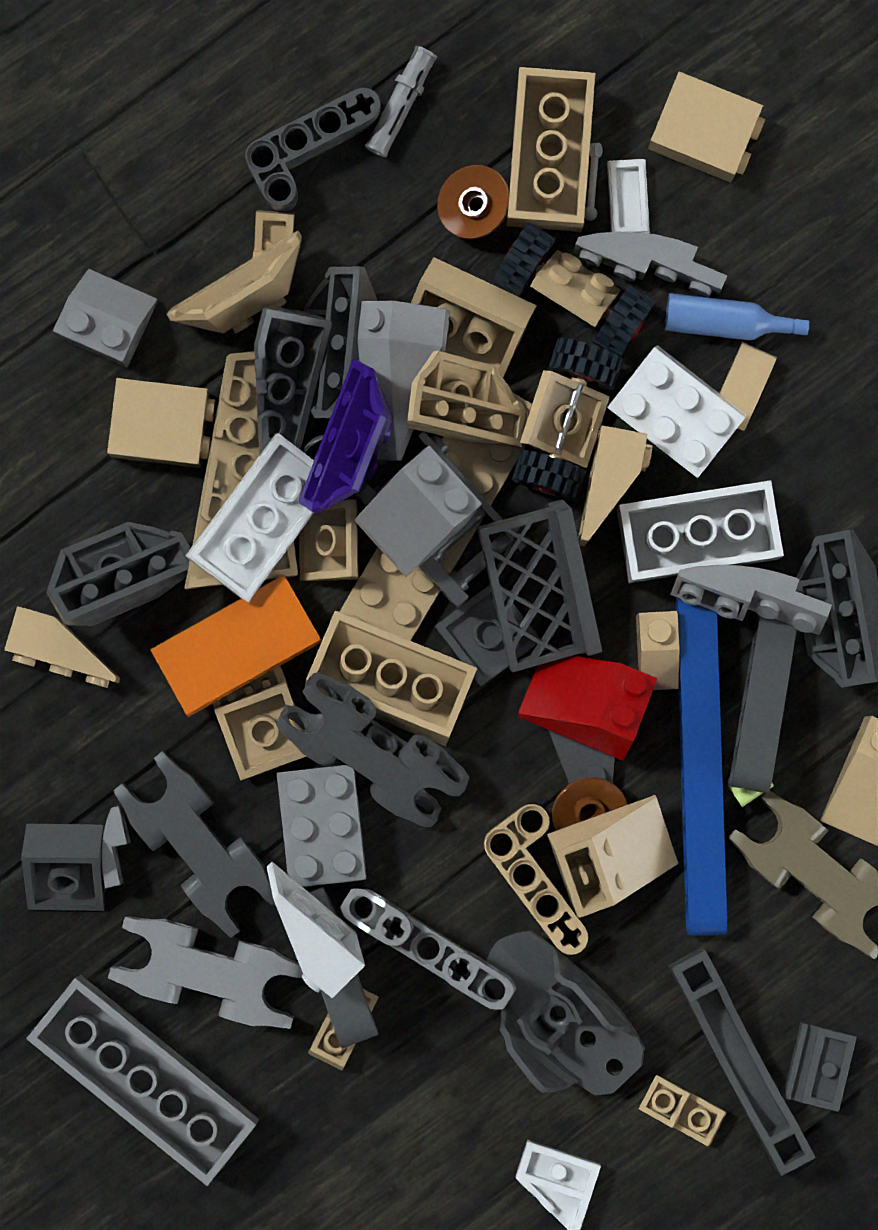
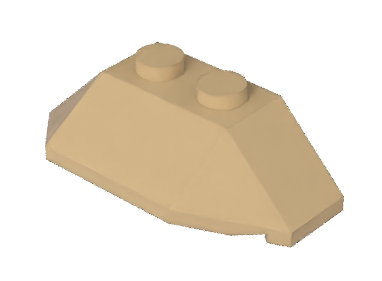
(242, 292)
(465, 402)

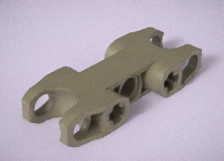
(796, 854)

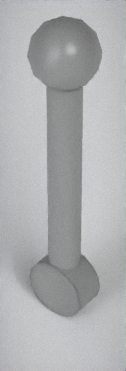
(595, 153)

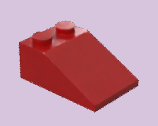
(589, 702)

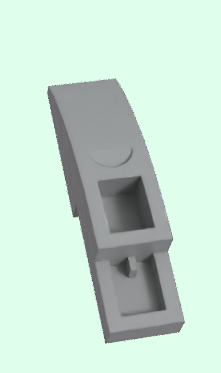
(636, 251)
(737, 588)

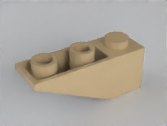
(47, 639)

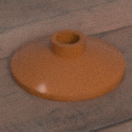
(463, 191)
(584, 791)

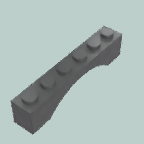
(741, 1061)

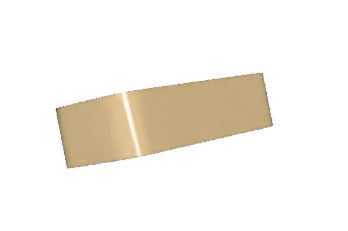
(541, 884)

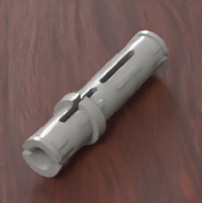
(399, 104)

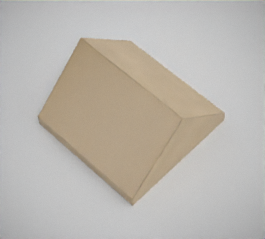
(330, 544)

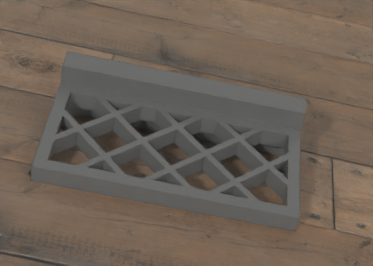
(572, 580)

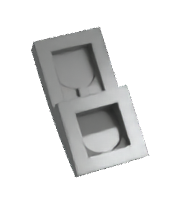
(114, 834)

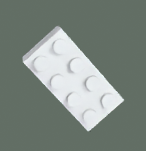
(699, 530)

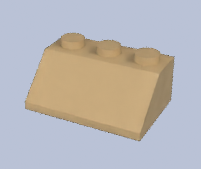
(483, 318)

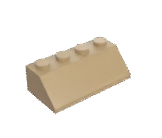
(401, 678)

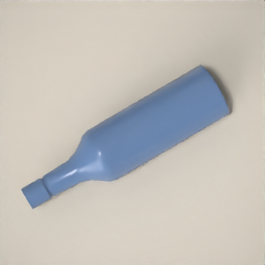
(726, 318)

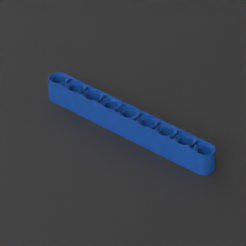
(701, 771)

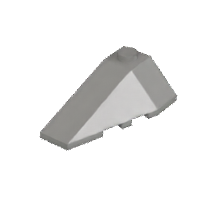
(397, 343)

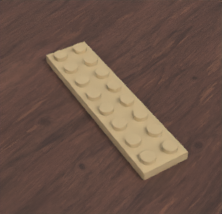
(400, 602)

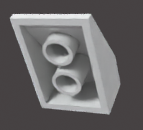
(321, 940)

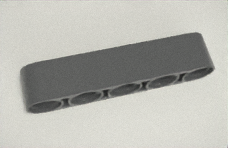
(762, 705)

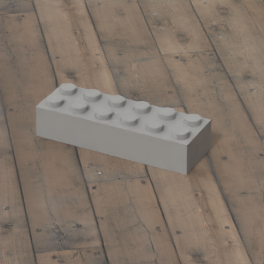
(143, 1079)

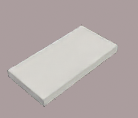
(256, 520)

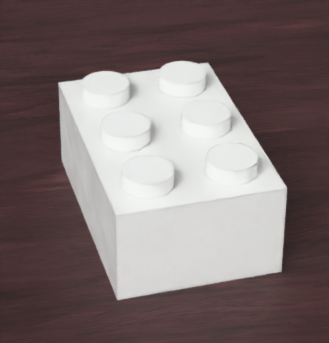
(677, 411)

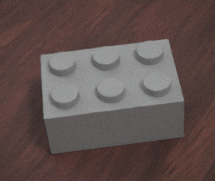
(322, 825)

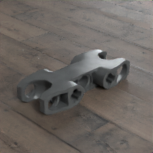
(350, 734)
(180, 822)

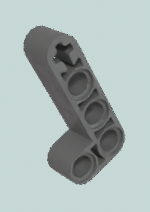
(317, 142)
(349, 1007)

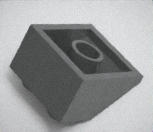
(63, 867)

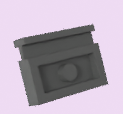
(819, 1066)

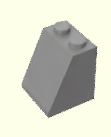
(418, 511)

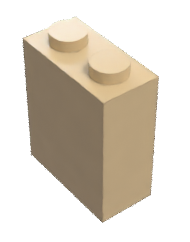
(707, 127)
(160, 423)

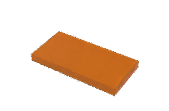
(236, 646)

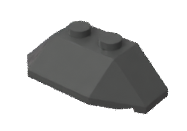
(338, 300)
(116, 572)
(846, 577)

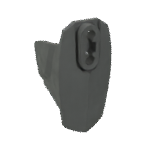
(551, 1013)

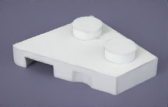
(558, 1181)

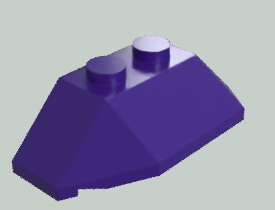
(350, 442)

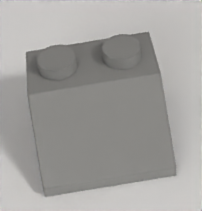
(105, 317)

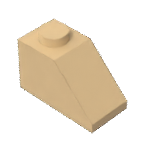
(659, 647)

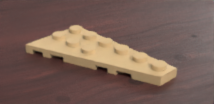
(231, 456)

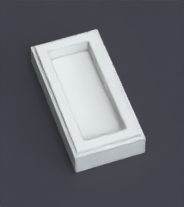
(628, 196)

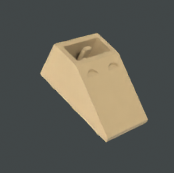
(612, 855)

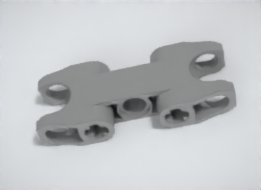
(408, 942)
(179, 964)

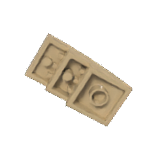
(250, 725)

